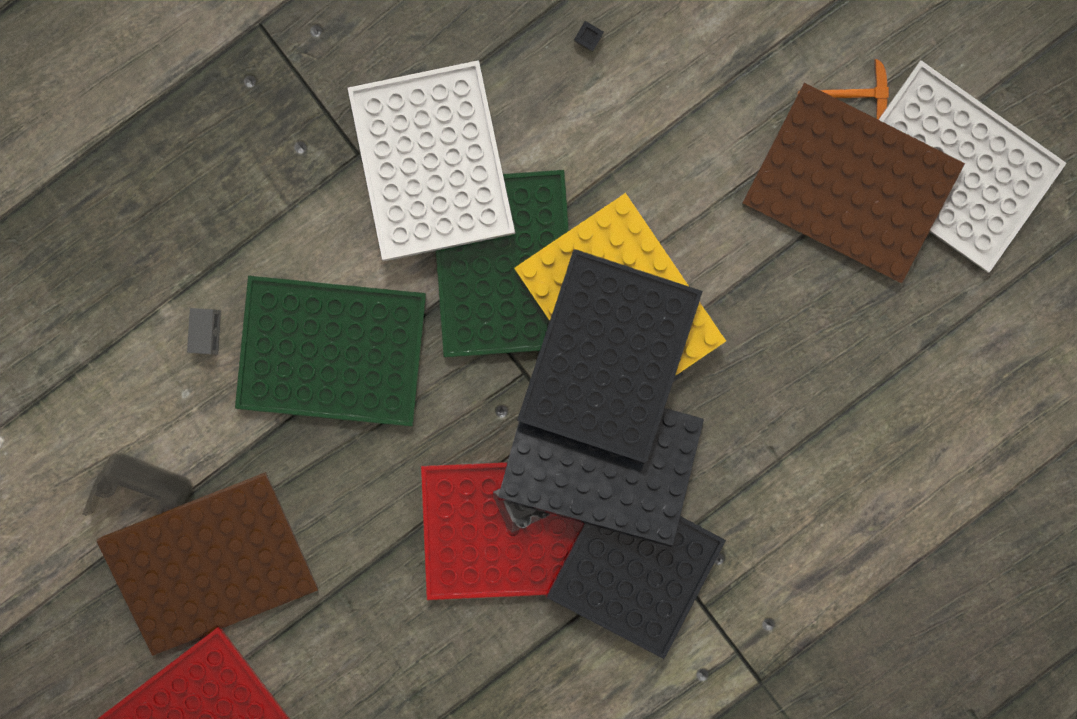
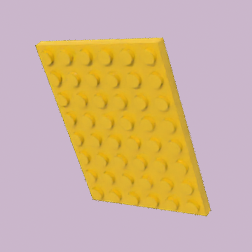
(624, 238)

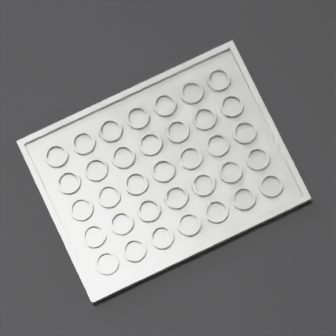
(431, 161)
(1002, 168)

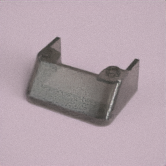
(141, 477)

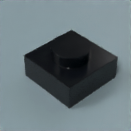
(588, 36)

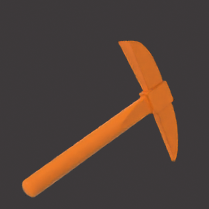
(880, 92)

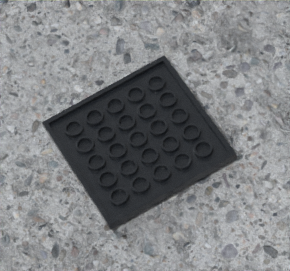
(636, 584)

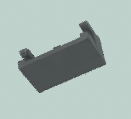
(204, 331)

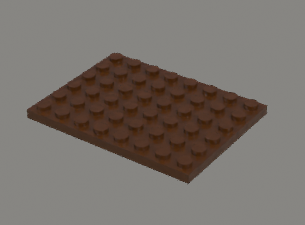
(853, 182)
(208, 563)

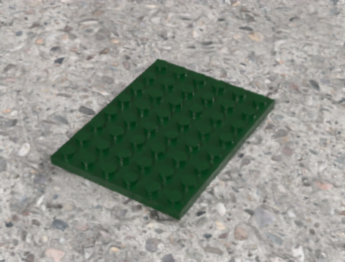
(480, 292)
(330, 350)

